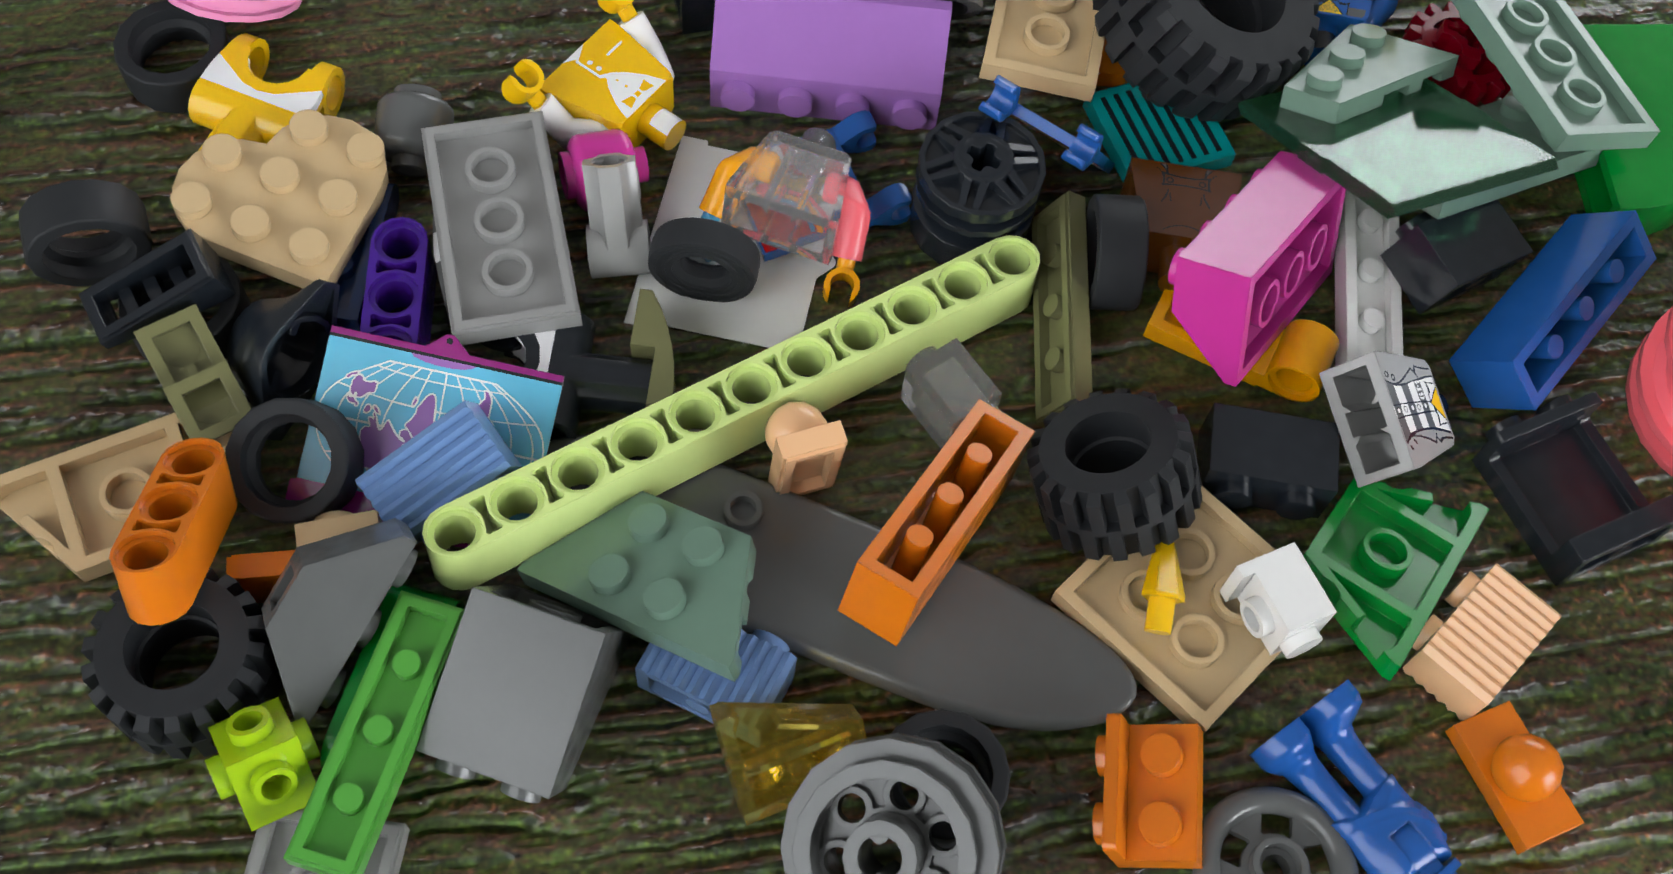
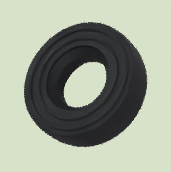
(709, 240)

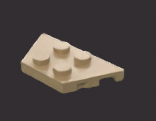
(85, 494)

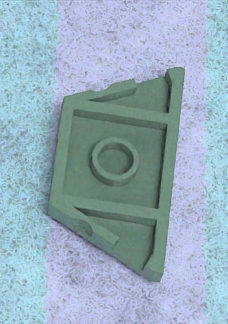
(656, 577)

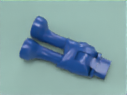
(1387, 826)

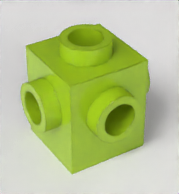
(263, 762)

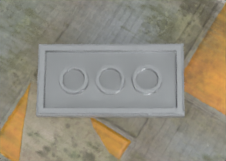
(500, 228)

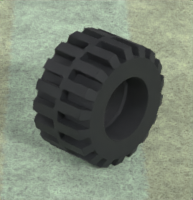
(1115, 474)
(177, 719)

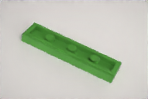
(376, 739)

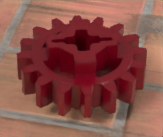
(1474, 75)

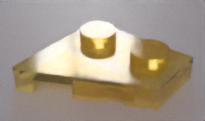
(776, 746)

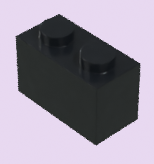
(1454, 254)
(1269, 460)

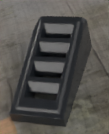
(167, 261)

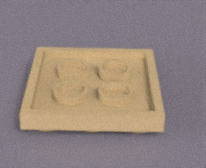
(1209, 649)

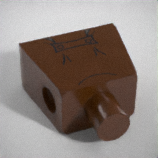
(1177, 205)

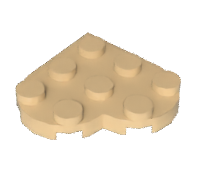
(286, 203)

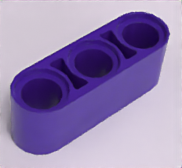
(400, 282)

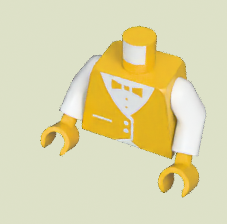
(606, 84)

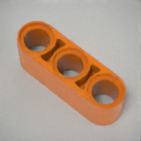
(174, 531)

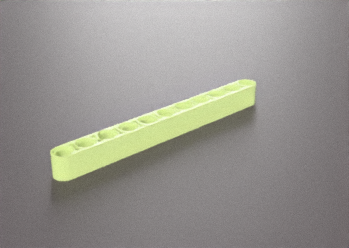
(838, 355)

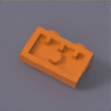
(1150, 794)

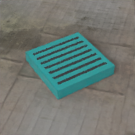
(1150, 132)

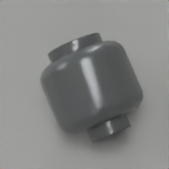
(400, 122)

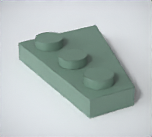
(1359, 70)

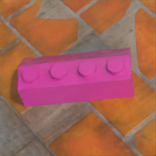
(1257, 263)

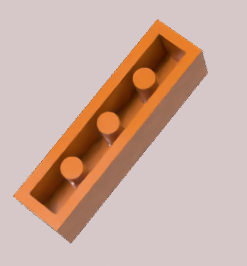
(935, 522)

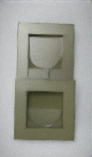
(652, 341)
(193, 374)

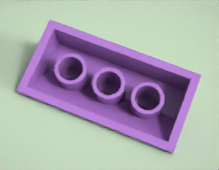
(831, 58)

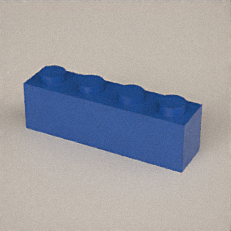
(1553, 310)

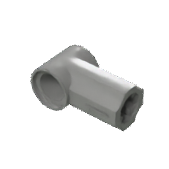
(616, 230)

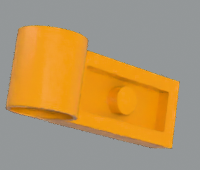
(1287, 366)

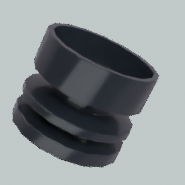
(974, 184)

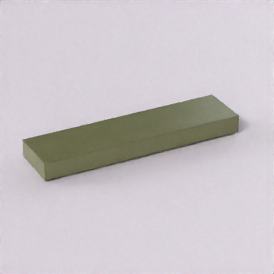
(1061, 306)

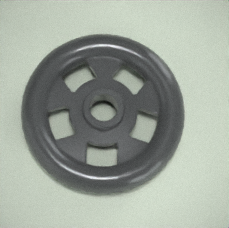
(1241, 817)

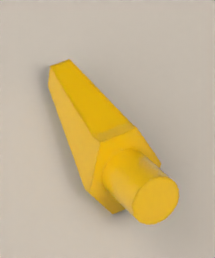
(1162, 589)

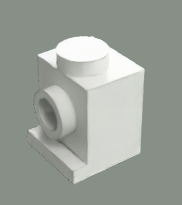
(1280, 600)

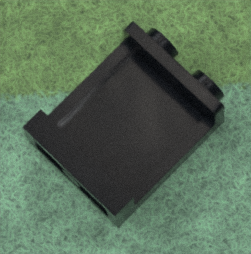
(1568, 489)

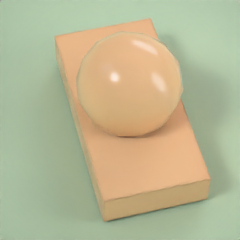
(803, 449)

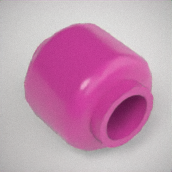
(590, 145)

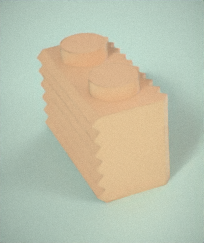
(1480, 641)

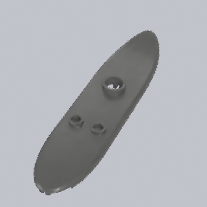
(970, 650)

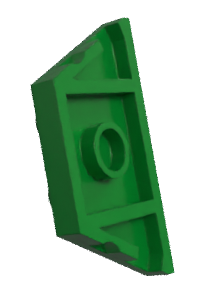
(1387, 564)

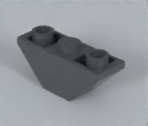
(330, 605)

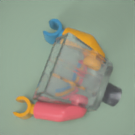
(795, 199)

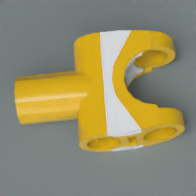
(239, 103)

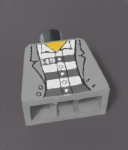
(1387, 414)

